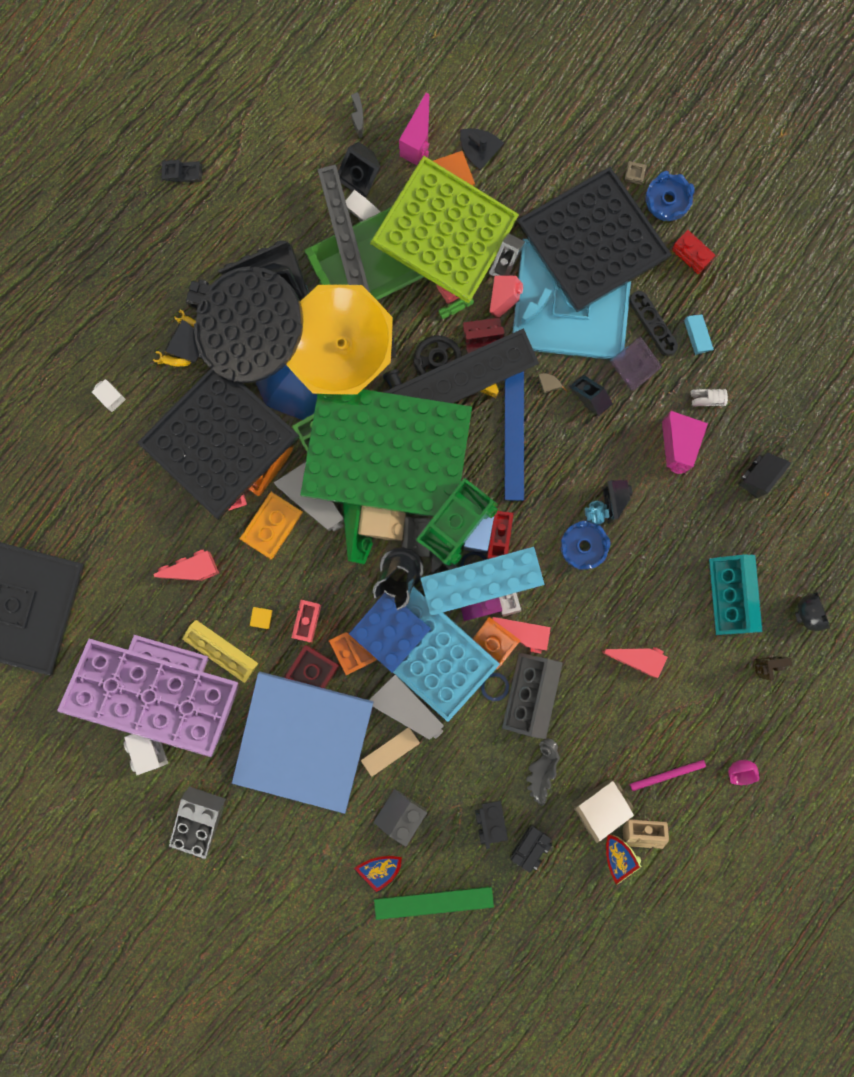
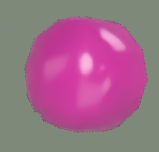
(743, 772)

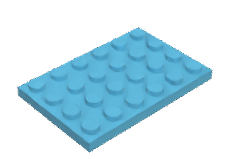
(445, 663)

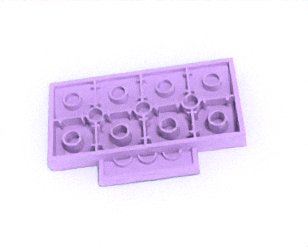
(151, 693)

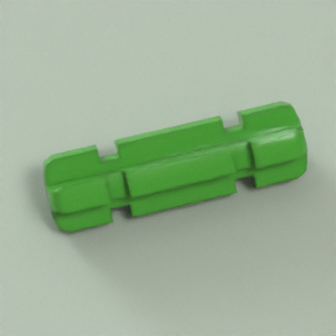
(454, 307)

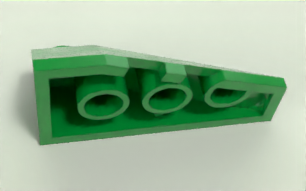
(357, 545)

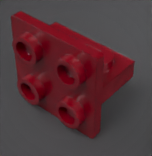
(482, 333)

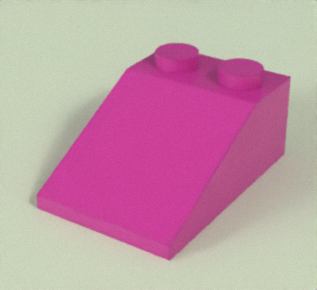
(414, 140)

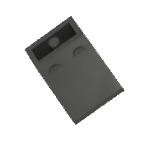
(196, 822)

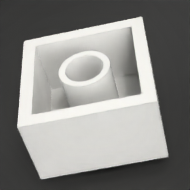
(144, 753)

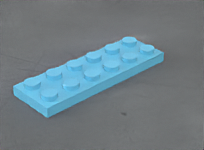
(482, 581)

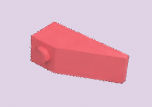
(530, 635)
(645, 660)

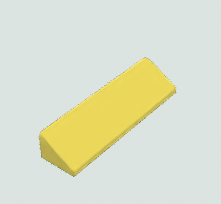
(220, 651)

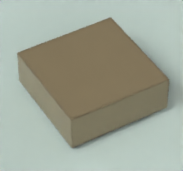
(635, 173)

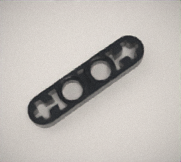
(657, 321)

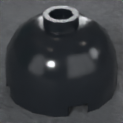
(812, 613)

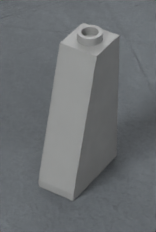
(321, 510)
(404, 706)

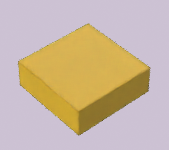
(261, 618)

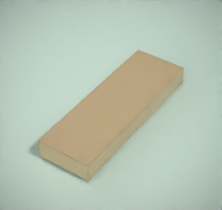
(390, 751)

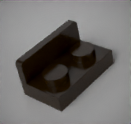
(765, 666)

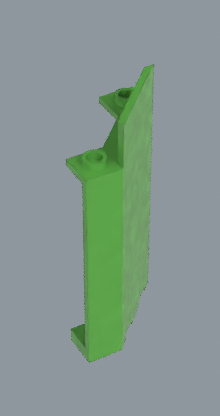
(382, 271)

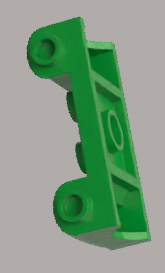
(457, 521)

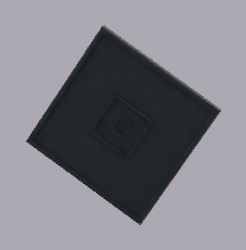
(34, 606)

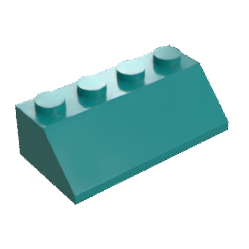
(735, 594)

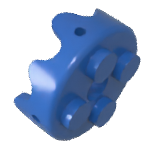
(676, 187)
(598, 542)

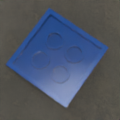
(389, 632)

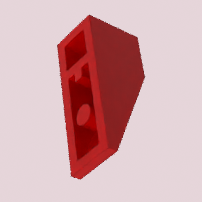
(500, 534)

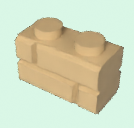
(646, 834)

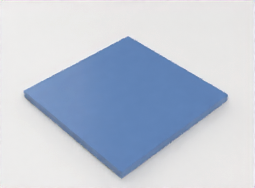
(302, 742)

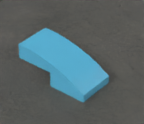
(534, 309)

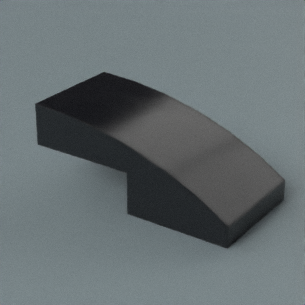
(181, 172)

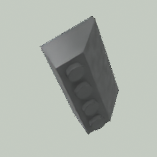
(532, 695)

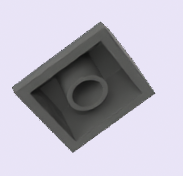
(400, 817)

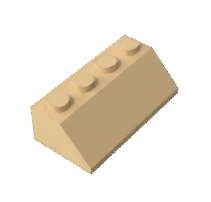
(381, 523)

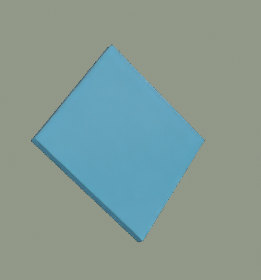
(558, 328)

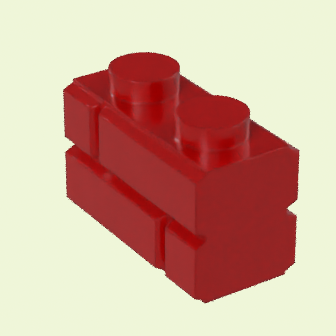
(693, 252)

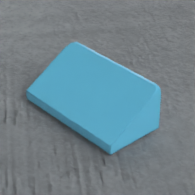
(698, 334)

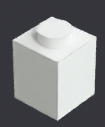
(108, 395)

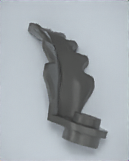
(543, 771)

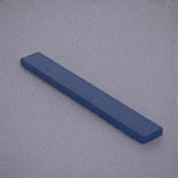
(514, 438)

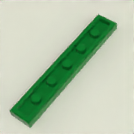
(433, 902)

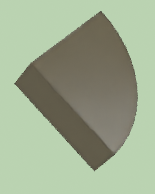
(549, 382)

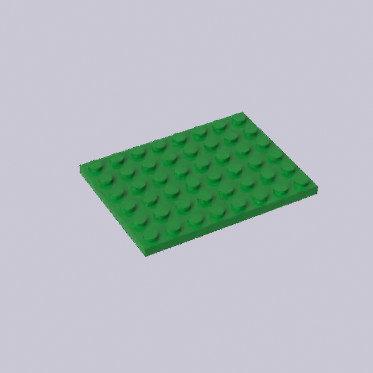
(386, 451)

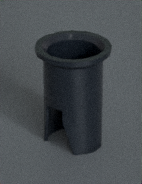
(404, 559)

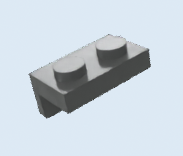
(412, 529)

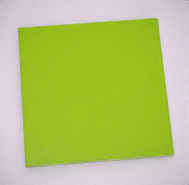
(445, 229)

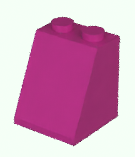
(682, 441)

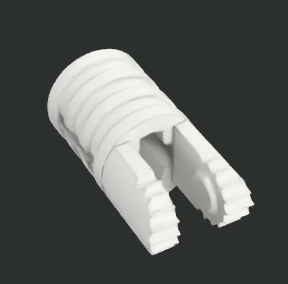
(709, 397)

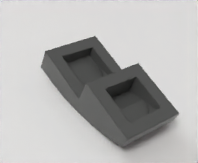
(357, 117)

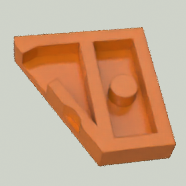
(350, 653)

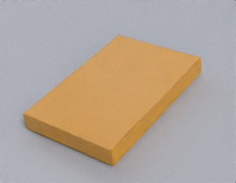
(271, 525)

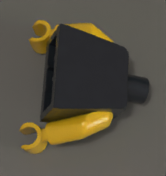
(182, 345)

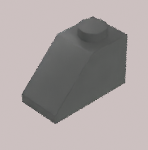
(507, 256)

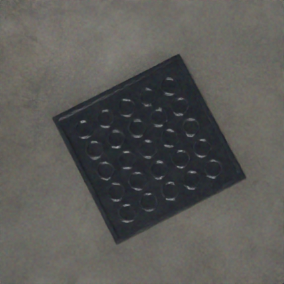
(593, 239)
(218, 441)

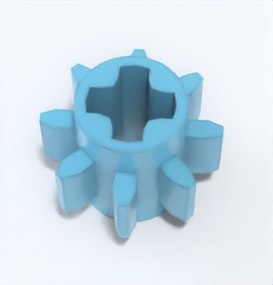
(597, 512)

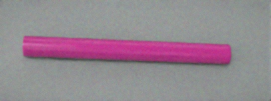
(668, 775)

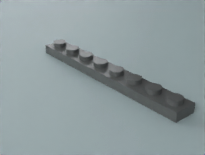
(342, 226)

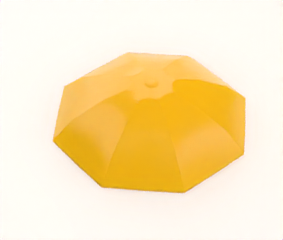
(342, 340)

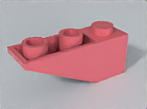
(195, 568)

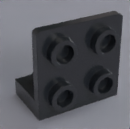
(492, 822)

